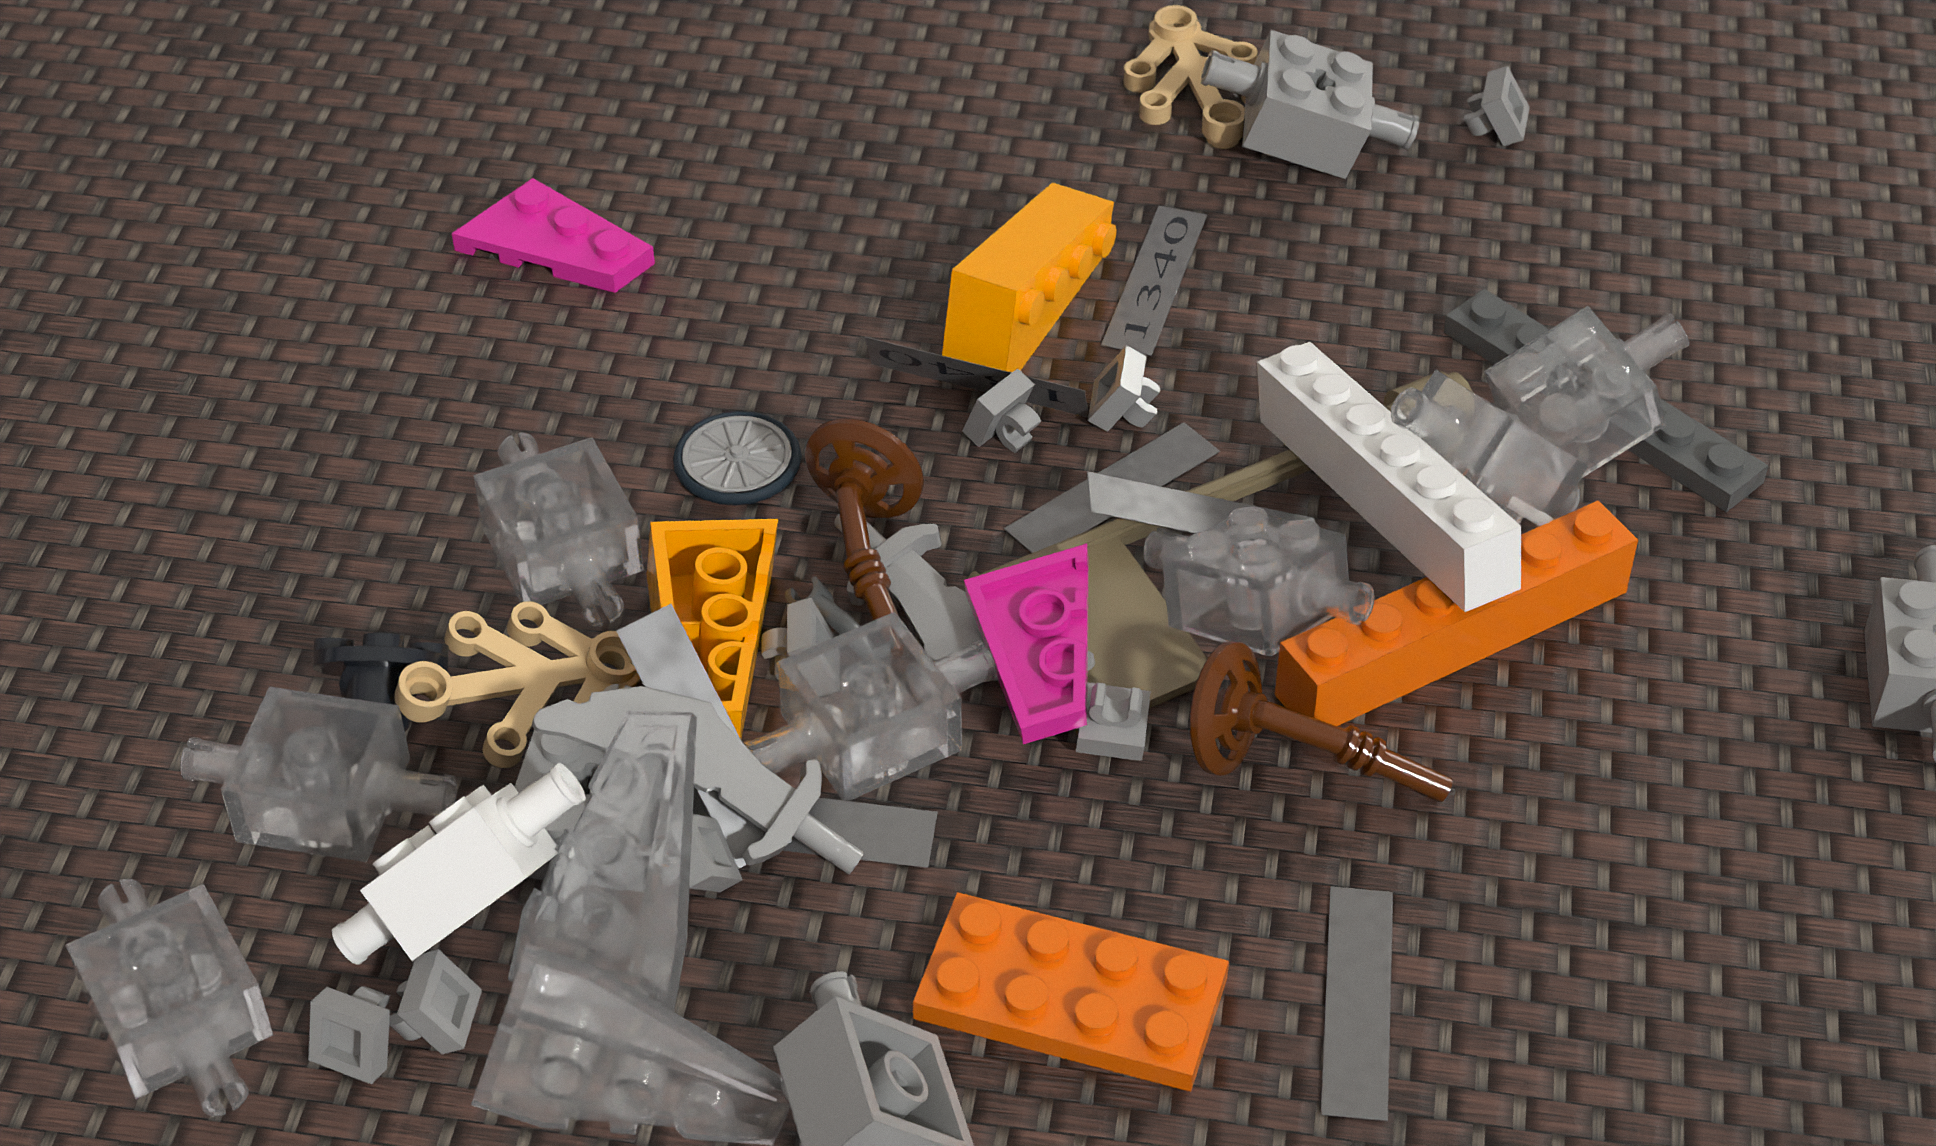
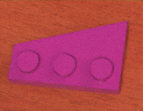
(556, 233)
(1038, 637)

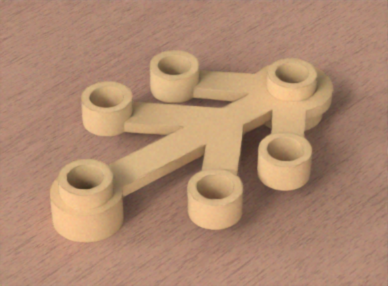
(1180, 33)
(525, 674)

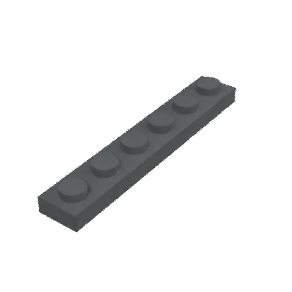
(1680, 449)

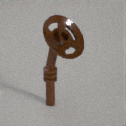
(858, 484)
(1250, 711)

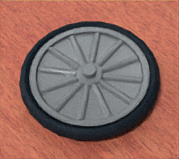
(737, 458)

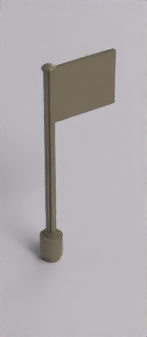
(1128, 612)

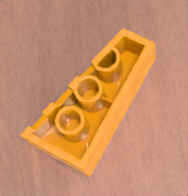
(1025, 277)
(719, 588)

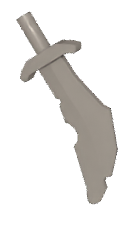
(935, 611)
(720, 765)

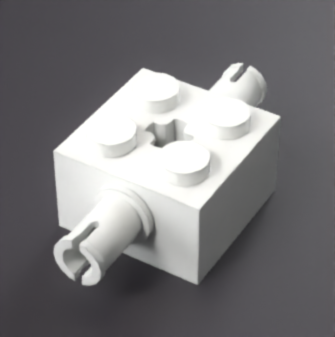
(447, 878)

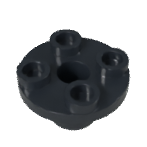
(374, 669)

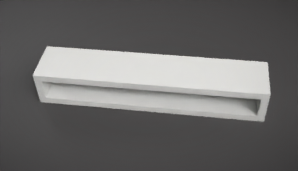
(1390, 477)

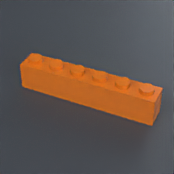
(1424, 636)

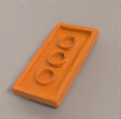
(1072, 991)

